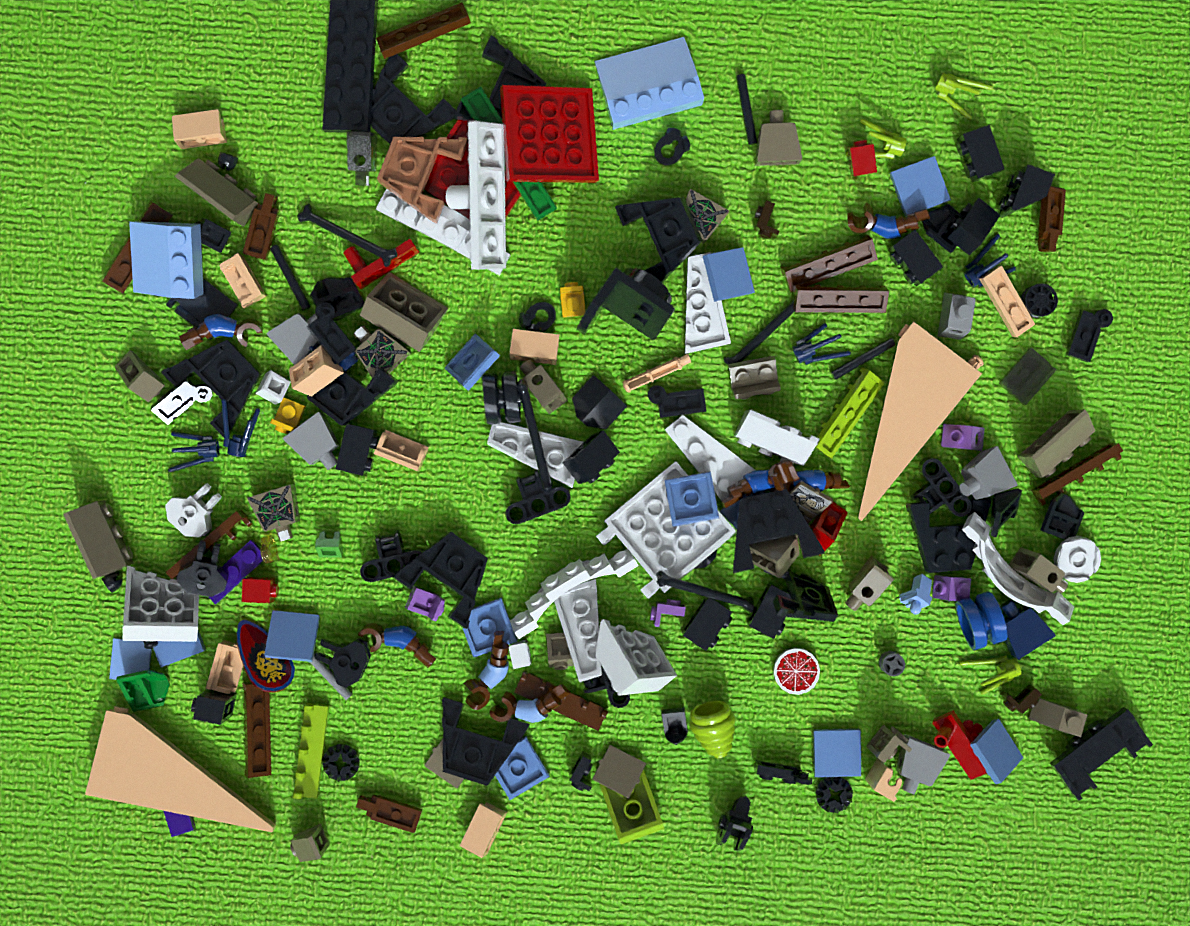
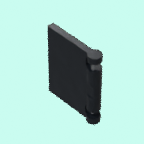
(203, 306)

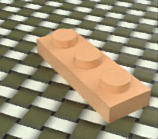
(1007, 301)

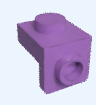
(951, 588)
(425, 603)
(670, 607)

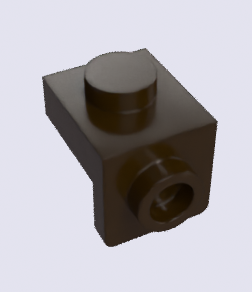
(763, 215)
(1024, 700)

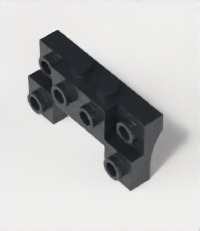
(1096, 747)

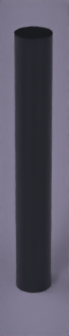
(746, 109)
(290, 277)
(863, 358)

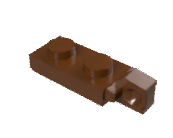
(1051, 219)
(262, 228)
(390, 812)

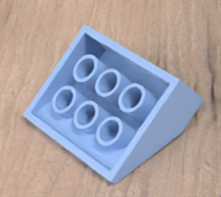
(649, 83)

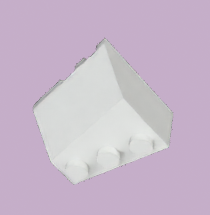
(774, 439)
(158, 609)
(632, 660)

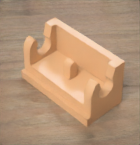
(199, 129)
(242, 280)
(534, 346)
(314, 372)
(401, 450)
(225, 668)
(879, 777)
(483, 829)

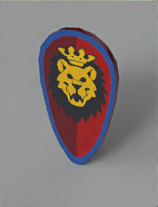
(264, 673)

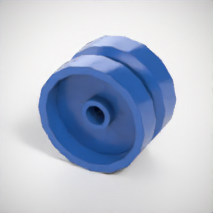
(981, 620)

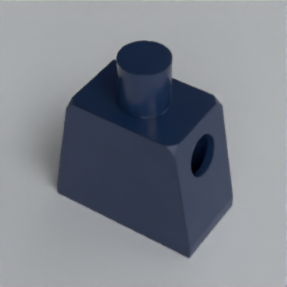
(1024, 629)

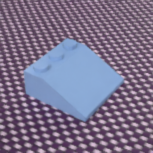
(166, 259)

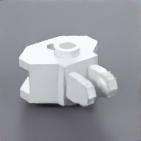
(194, 511)

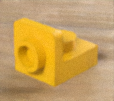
(572, 300)
(288, 416)

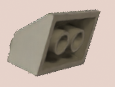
(219, 190)
(403, 311)
(1058, 443)
(99, 538)

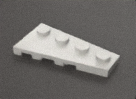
(704, 317)
(517, 443)
(708, 455)
(580, 625)

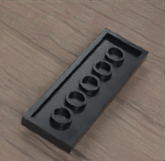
(350, 66)

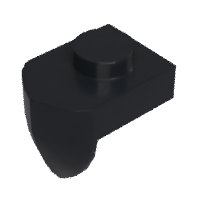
(675, 724)

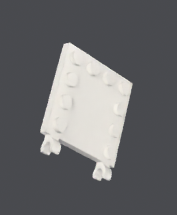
(648, 533)

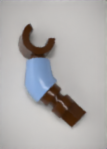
(491, 675)
(529, 710)

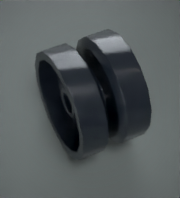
(501, 398)

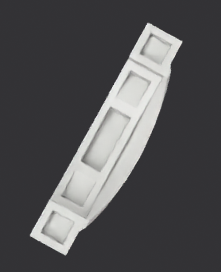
(450, 229)
(565, 579)
(1009, 580)

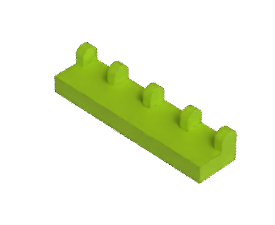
(848, 412)
(311, 751)

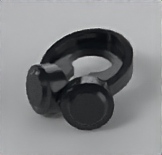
(671, 135)
(526, 317)

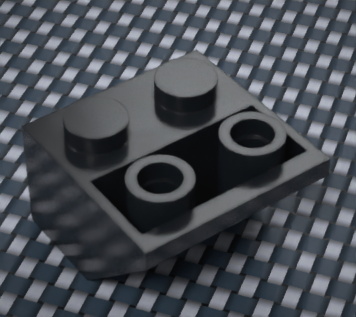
(1024, 189)

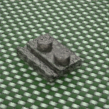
(1027, 376)

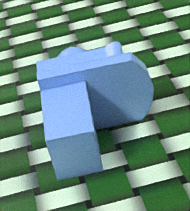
(919, 595)

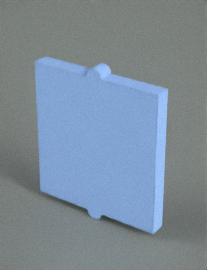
(128, 657)

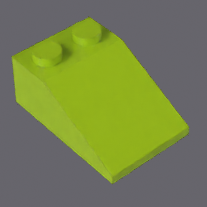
(634, 815)

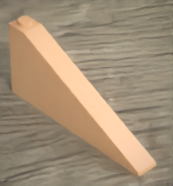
(921, 393)
(149, 771)

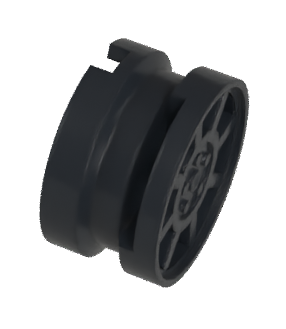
(1039, 300)

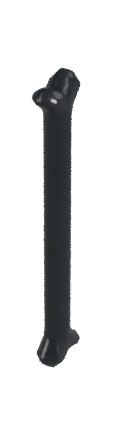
(386, 255)
(762, 335)
(534, 435)
(665, 580)

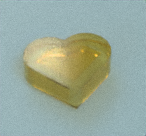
(269, 550)

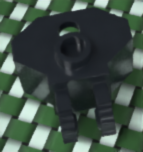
(204, 571)
(343, 660)
(736, 823)

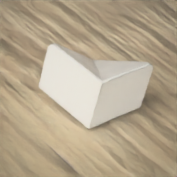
(273, 387)
(520, 654)

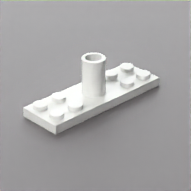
(484, 195)

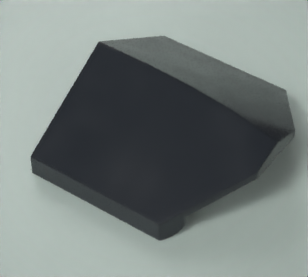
(939, 226)
(340, 294)
(597, 404)
(1003, 507)
(1062, 517)

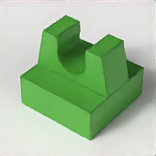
(329, 547)

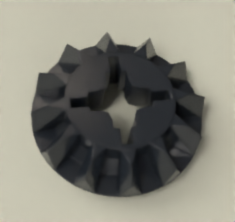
(349, 756)
(836, 784)

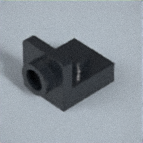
(213, 235)
(581, 768)

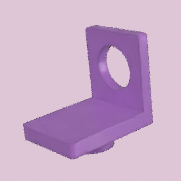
(962, 437)

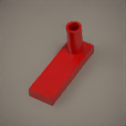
(368, 274)
(955, 736)

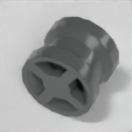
(896, 665)

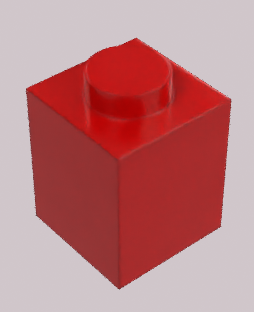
(862, 158)
(259, 590)

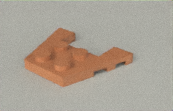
(410, 165)

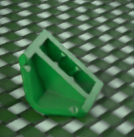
(144, 689)

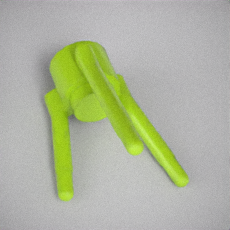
(949, 83)
(892, 142)
(1006, 671)

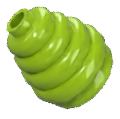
(713, 727)

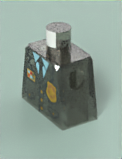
(360, 145)

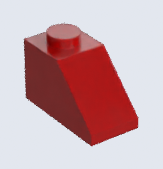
(828, 524)

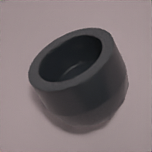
(227, 160)
(111, 583)

